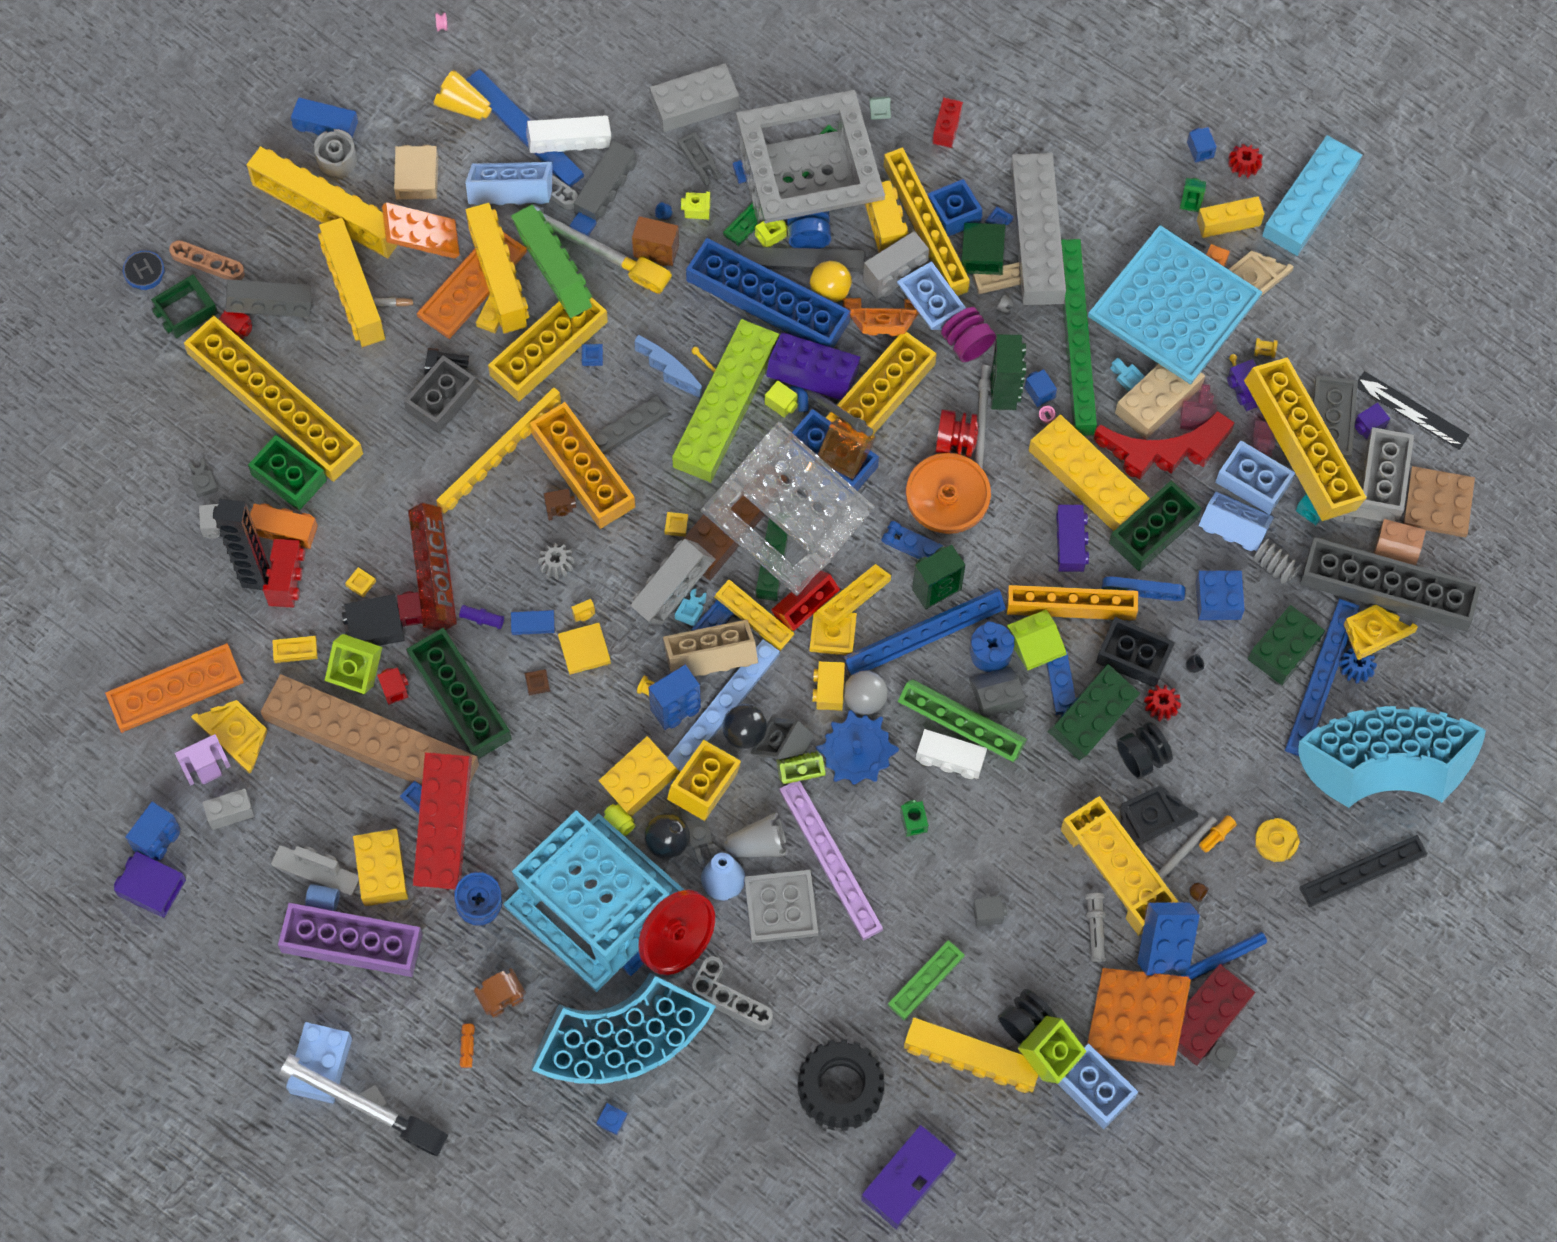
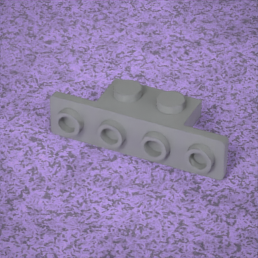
(315, 868)

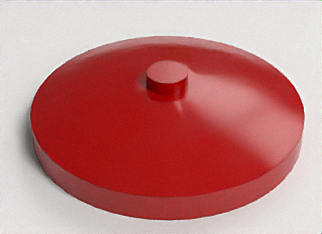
(676, 932)

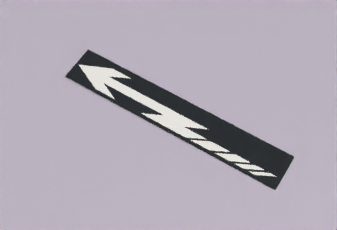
(1412, 410)

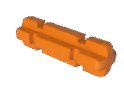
(467, 1045)

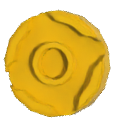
(1276, 840)

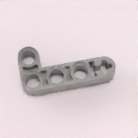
(735, 998)

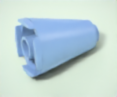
(723, 877)

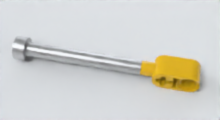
(641, 271)

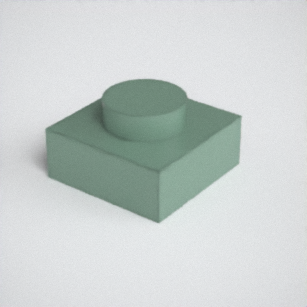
(880, 108)

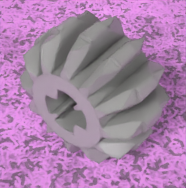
(555, 553)

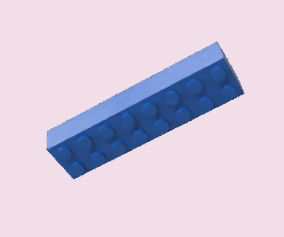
(767, 294)

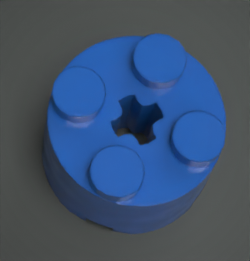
(1002, 646)

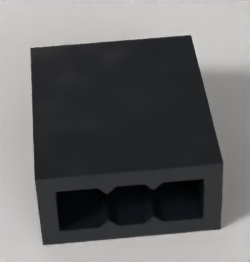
(374, 620)

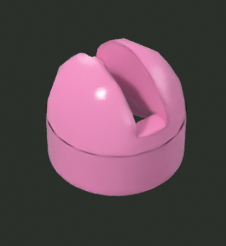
(1051, 411)

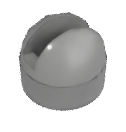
(1002, 306)

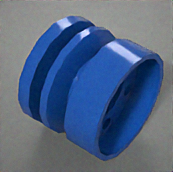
(810, 231)
(467, 892)

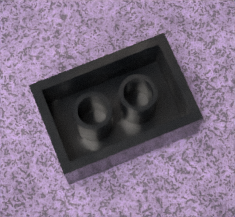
(1135, 652)

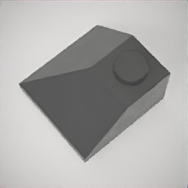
(783, 739)

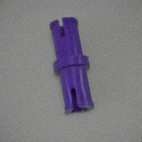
(481, 616)

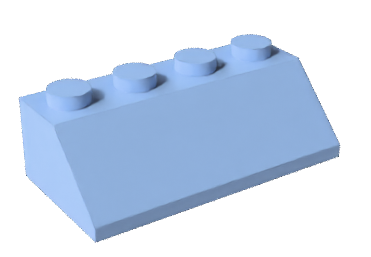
(509, 183)

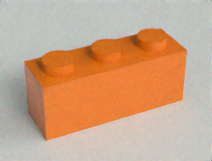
(283, 524)

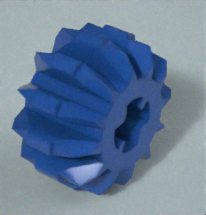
(1350, 666)

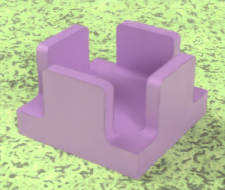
(202, 759)

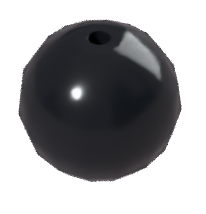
(744, 726)
(667, 835)

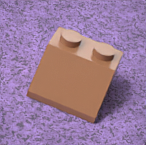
(1399, 542)

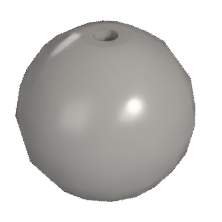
(865, 692)

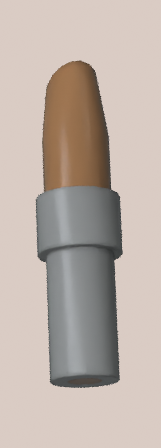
(392, 302)

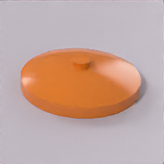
(948, 493)

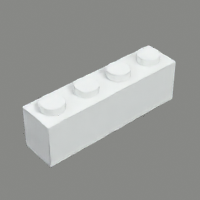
(568, 134)

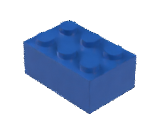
(675, 697)
(1168, 938)

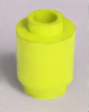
(619, 819)

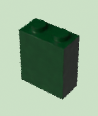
(983, 248)

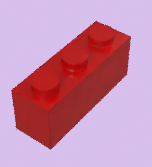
(795, 609)

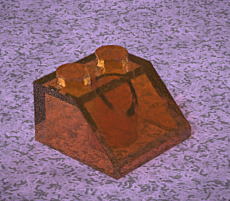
(845, 448)

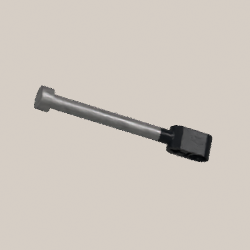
(412, 1130)

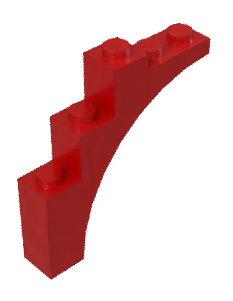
(1166, 453)

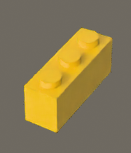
(1230, 217)

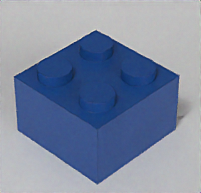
(955, 206)
(1220, 595)
(153, 832)

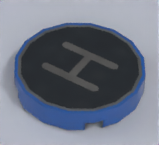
(143, 270)

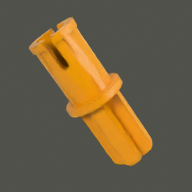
(1217, 833)

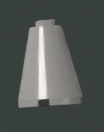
(758, 839)

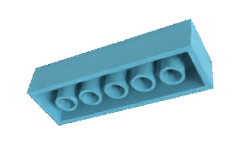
(1312, 195)

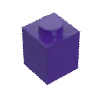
(1371, 417)

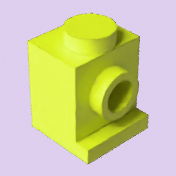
(696, 205)
(764, 230)

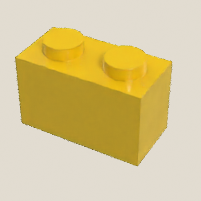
(830, 686)

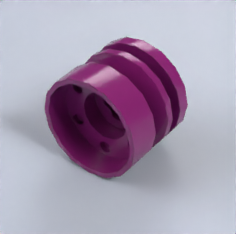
(968, 334)

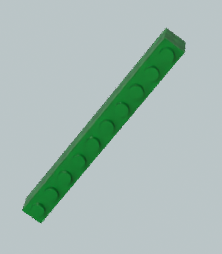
(1078, 340)

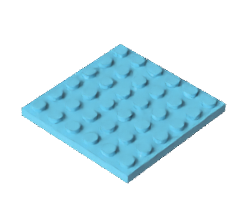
(1175, 304)

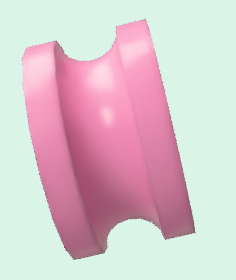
(441, 22)

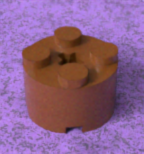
(500, 992)

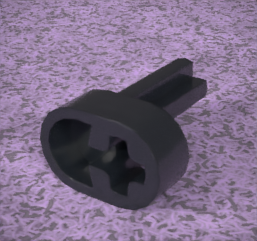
(434, 355)

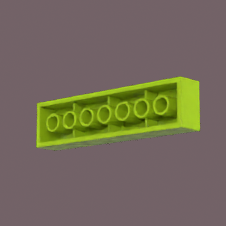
(725, 401)

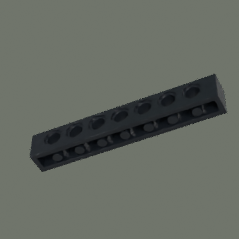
(242, 543)

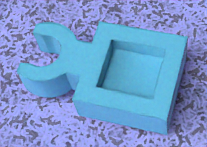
(691, 610)

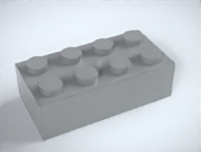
(694, 97)
(1386, 471)
(672, 581)

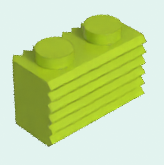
(800, 767)

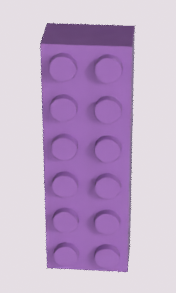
(350, 939)

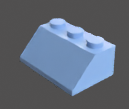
(931, 296)
(1236, 521)

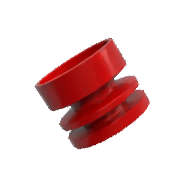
(956, 433)

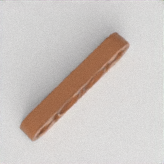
(208, 258)

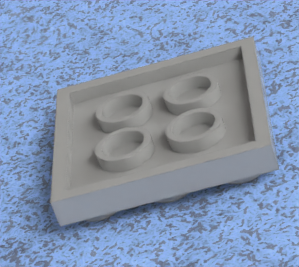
(781, 906)

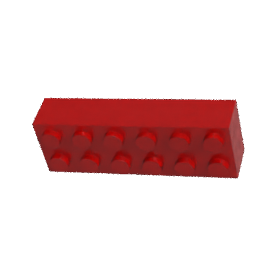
(442, 820)

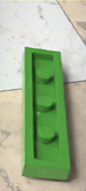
(926, 980)

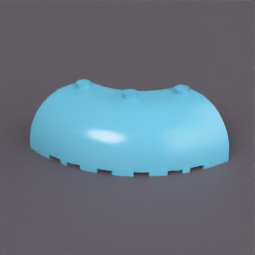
(1390, 752)
(622, 1038)

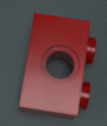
(947, 122)

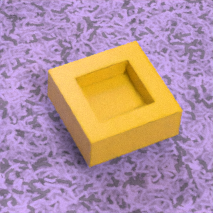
(676, 524)
(360, 582)
(583, 611)

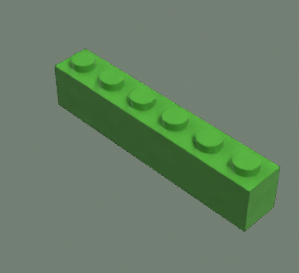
(962, 720)

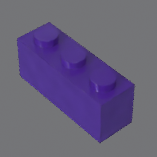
(1072, 538)

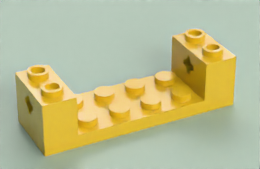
(1117, 860)

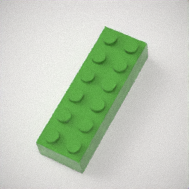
(552, 260)

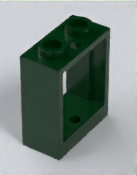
(177, 292)

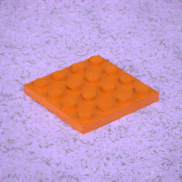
(1139, 1016)

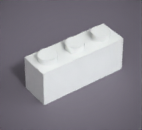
(951, 754)

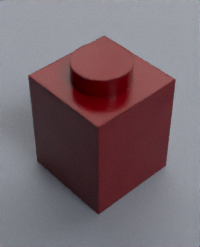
(409, 608)

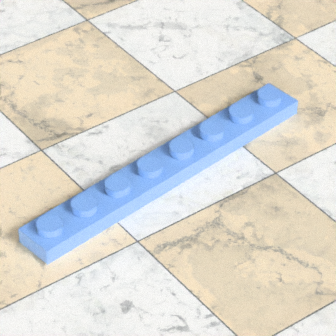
(729, 697)

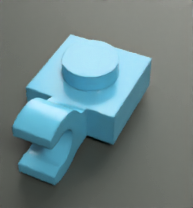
(1128, 376)

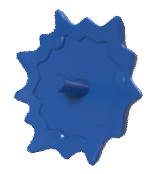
(857, 749)

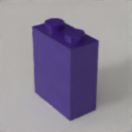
(149, 884)

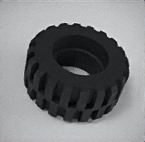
(849, 1056)

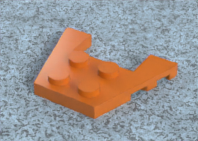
(881, 320)

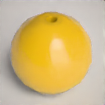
(831, 280)

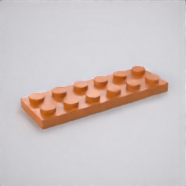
(462, 292)
(174, 687)

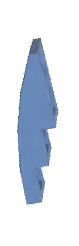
(672, 369)

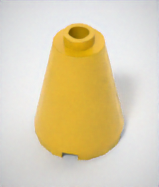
(462, 98)

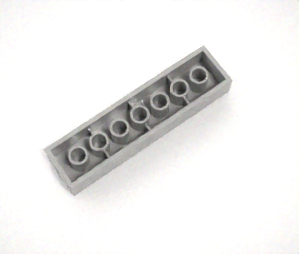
(1037, 229)

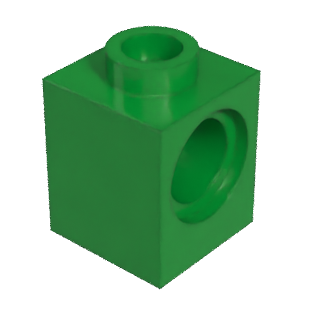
(914, 827)

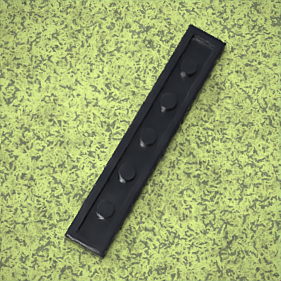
(1363, 871)

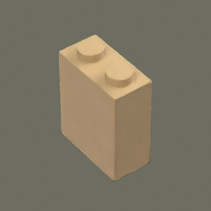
(416, 172)

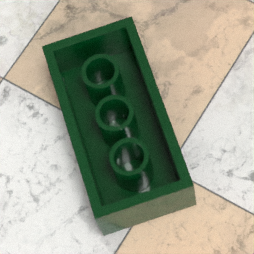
(1007, 372)
(1155, 525)
(1093, 712)

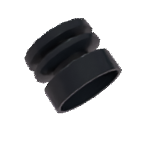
(1144, 750)
(1023, 1020)

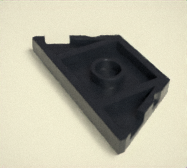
(1153, 815)

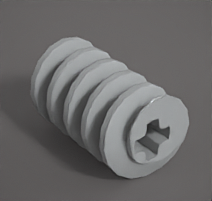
(1276, 562)

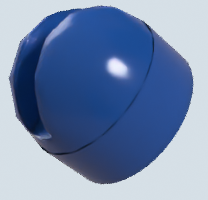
(663, 211)

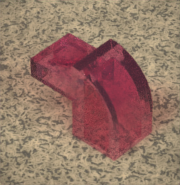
(1196, 414)
(1263, 438)

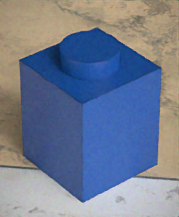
(1201, 144)
(1040, 387)

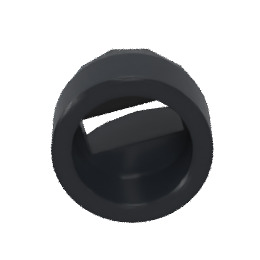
(1195, 663)

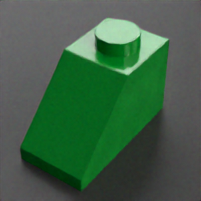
(1193, 194)

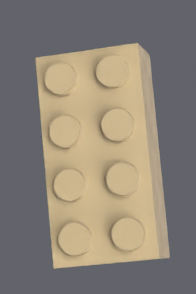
(1155, 400)
(712, 648)

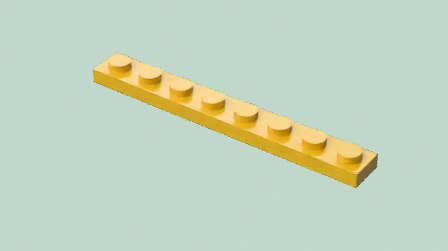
(494, 455)

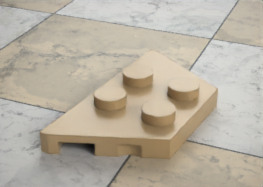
(1261, 271)

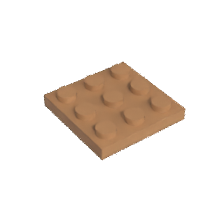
(1439, 501)

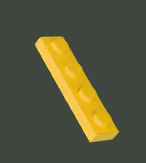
(853, 595)
(758, 617)

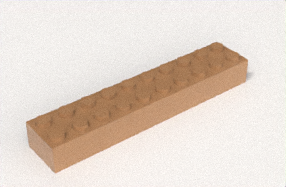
(353, 730)

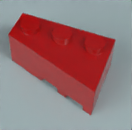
(284, 573)

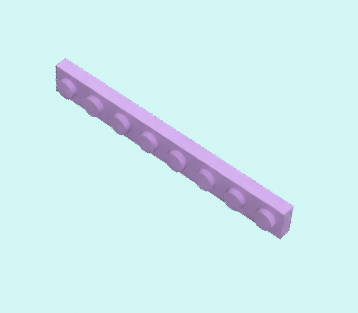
(831, 860)

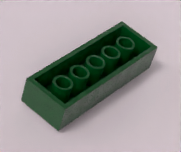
(459, 694)

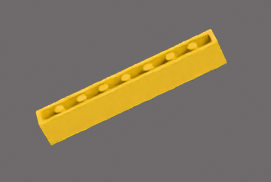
(925, 220)

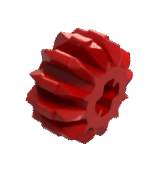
(1245, 160)
(1165, 695)

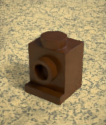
(559, 503)

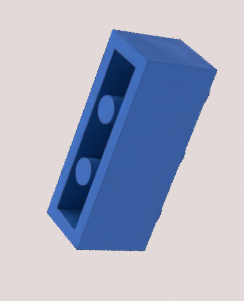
(321, 117)

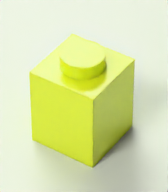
(781, 399)

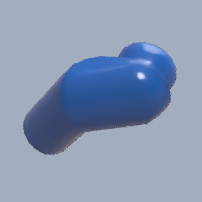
(803, 405)

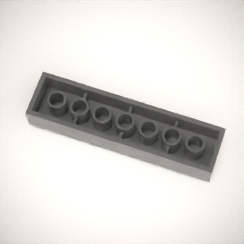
(1390, 584)

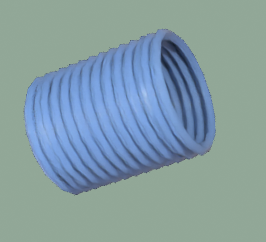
(322, 897)

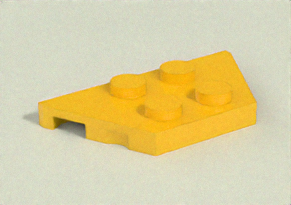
(1375, 630)
(236, 731)

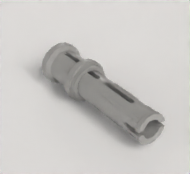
(1096, 917)

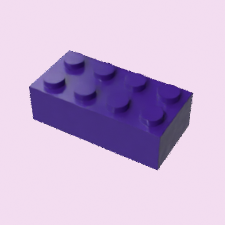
(813, 366)

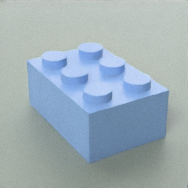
(1255, 477)
(323, 1052)
(1098, 1087)

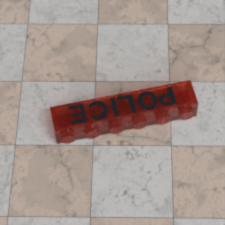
(432, 567)

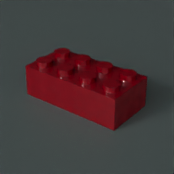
(1212, 1013)

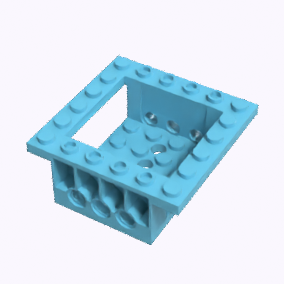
(608, 927)

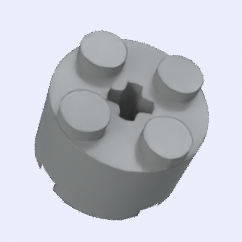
(335, 153)

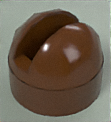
(1198, 891)

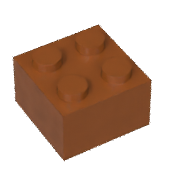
(655, 241)

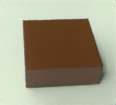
(537, 682)

